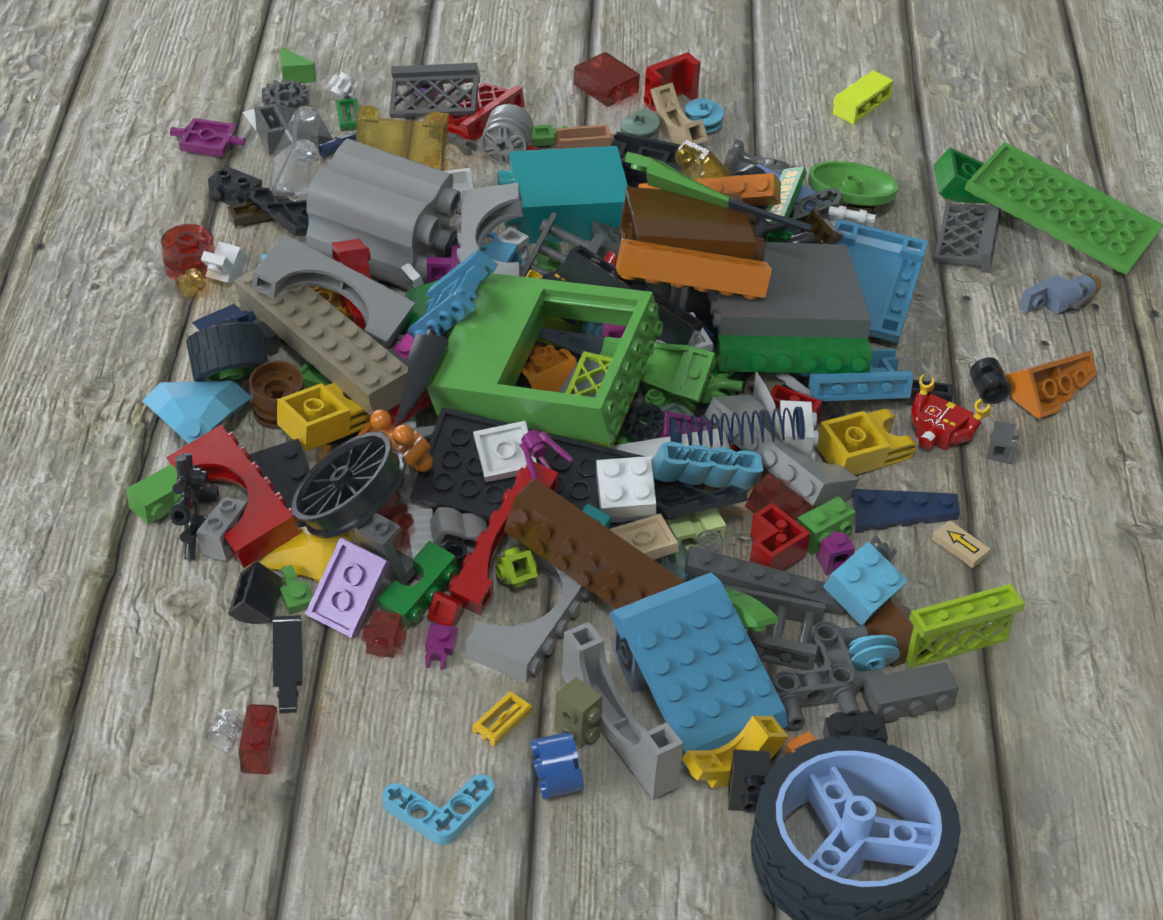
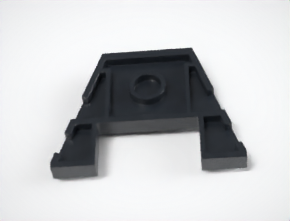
(289, 214)
(681, 499)

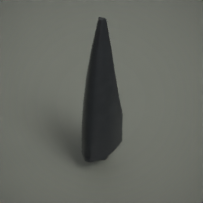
(423, 363)

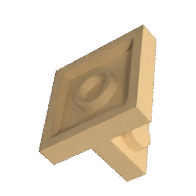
(649, 536)

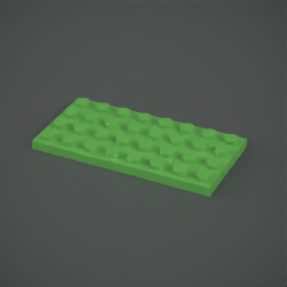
(1064, 207)

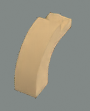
(672, 119)

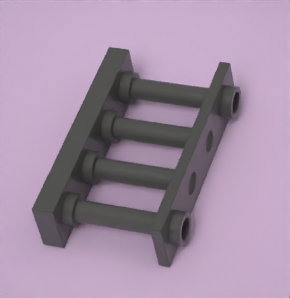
(546, 228)
(782, 651)

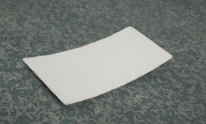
(763, 396)

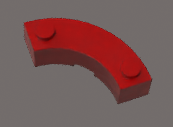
(355, 256)

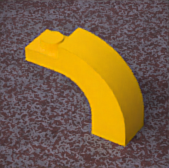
(714, 766)

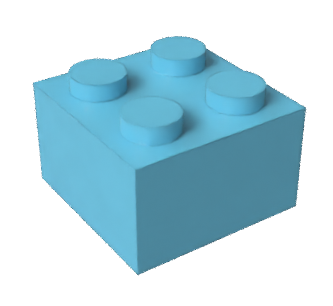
(864, 583)

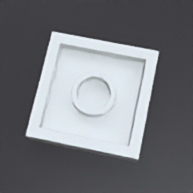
(500, 450)

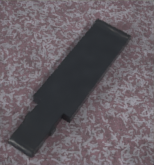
(287, 660)

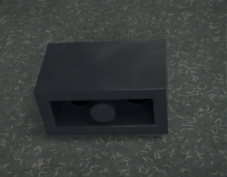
(231, 186)
(746, 778)

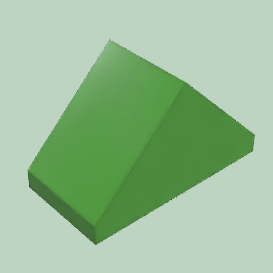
(296, 67)

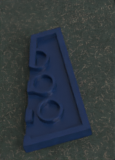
(892, 507)

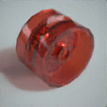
(184, 247)

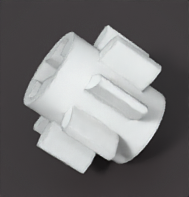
(342, 85)

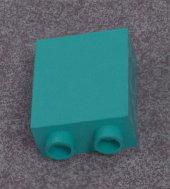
(569, 182)

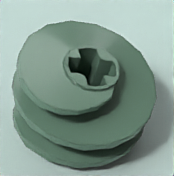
(641, 123)

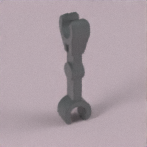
(463, 144)

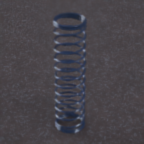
(797, 414)

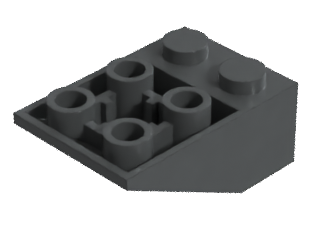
(273, 120)

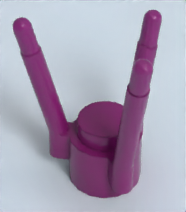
(535, 445)

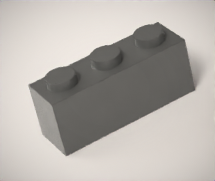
(911, 691)

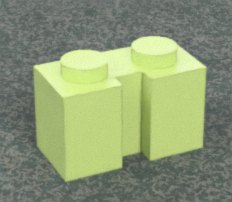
(687, 527)

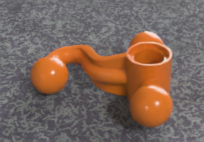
(405, 440)

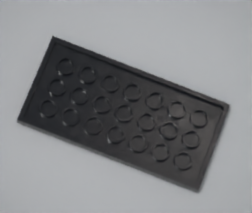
(458, 478)

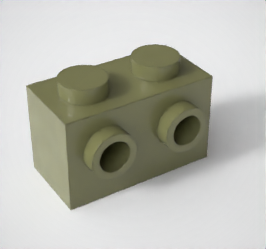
(578, 712)

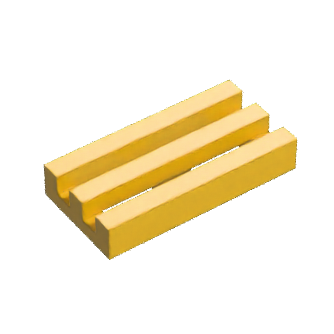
(506, 721)

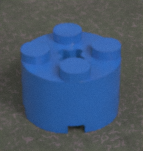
(557, 765)

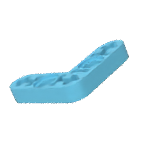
(436, 816)

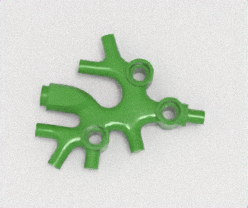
(711, 389)

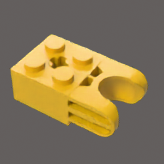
(320, 415)
(863, 442)

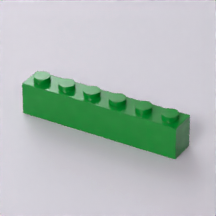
(793, 354)

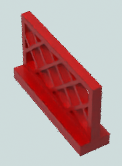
(473, 126)

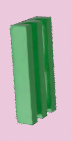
(349, 123)

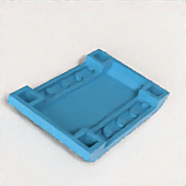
(887, 274)
(698, 662)

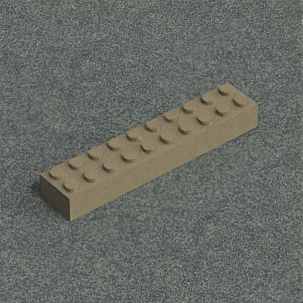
(330, 343)

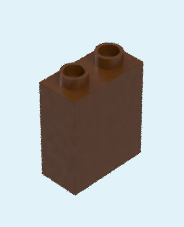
(689, 223)

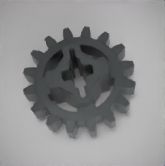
(285, 93)

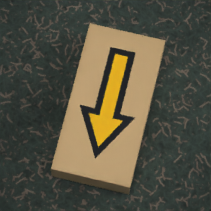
(961, 544)

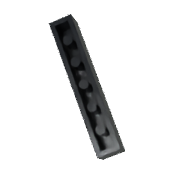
(588, 268)

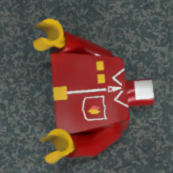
(943, 422)

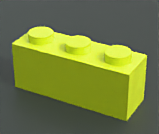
(862, 97)

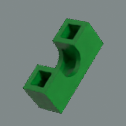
(435, 568)

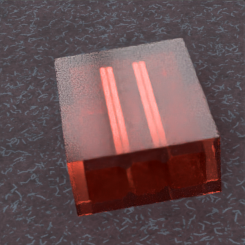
(606, 79)

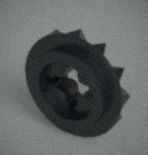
(638, 430)

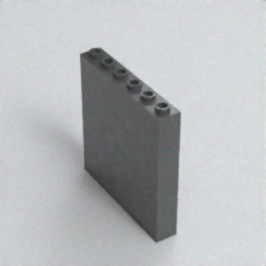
(808, 295)

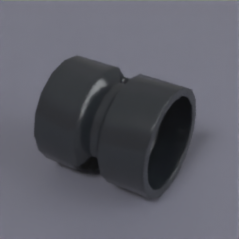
(990, 380)

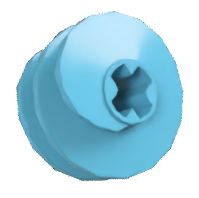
(708, 111)
(873, 652)

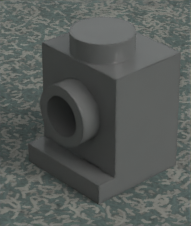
(1003, 443)

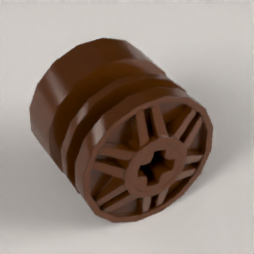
(271, 382)

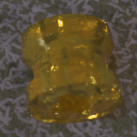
(190, 282)

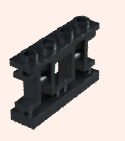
(647, 147)

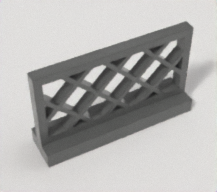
(435, 76)
(985, 236)

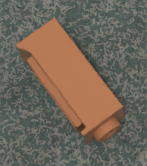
(583, 137)

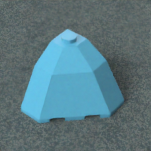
(196, 406)

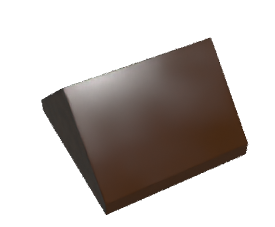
(894, 621)

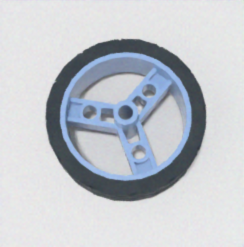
(829, 776)

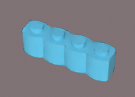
(704, 465)

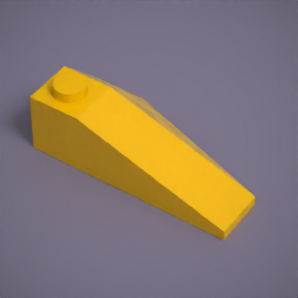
(305, 553)

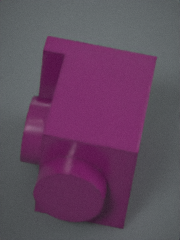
(834, 546)

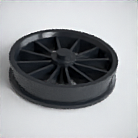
(349, 485)

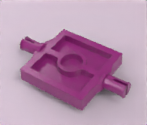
(207, 137)

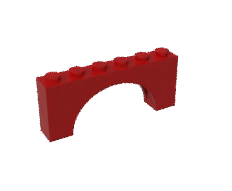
(266, 520)

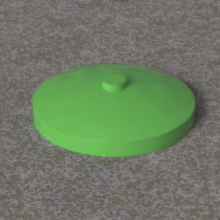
(855, 181)

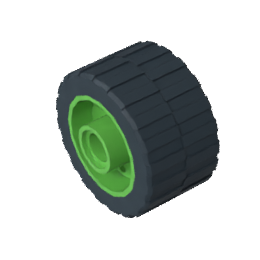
(226, 351)

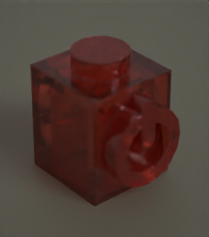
(384, 634)

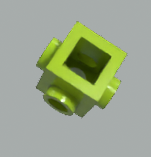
(524, 567)

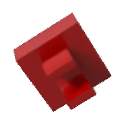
(445, 609)

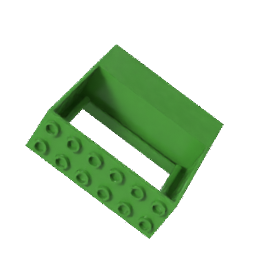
(497, 337)

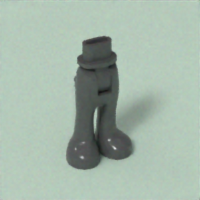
(738, 158)

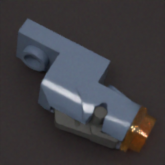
(1059, 294)

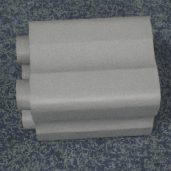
(386, 202)

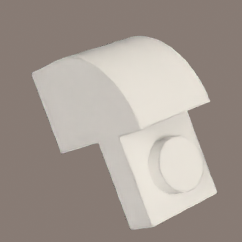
(225, 263)

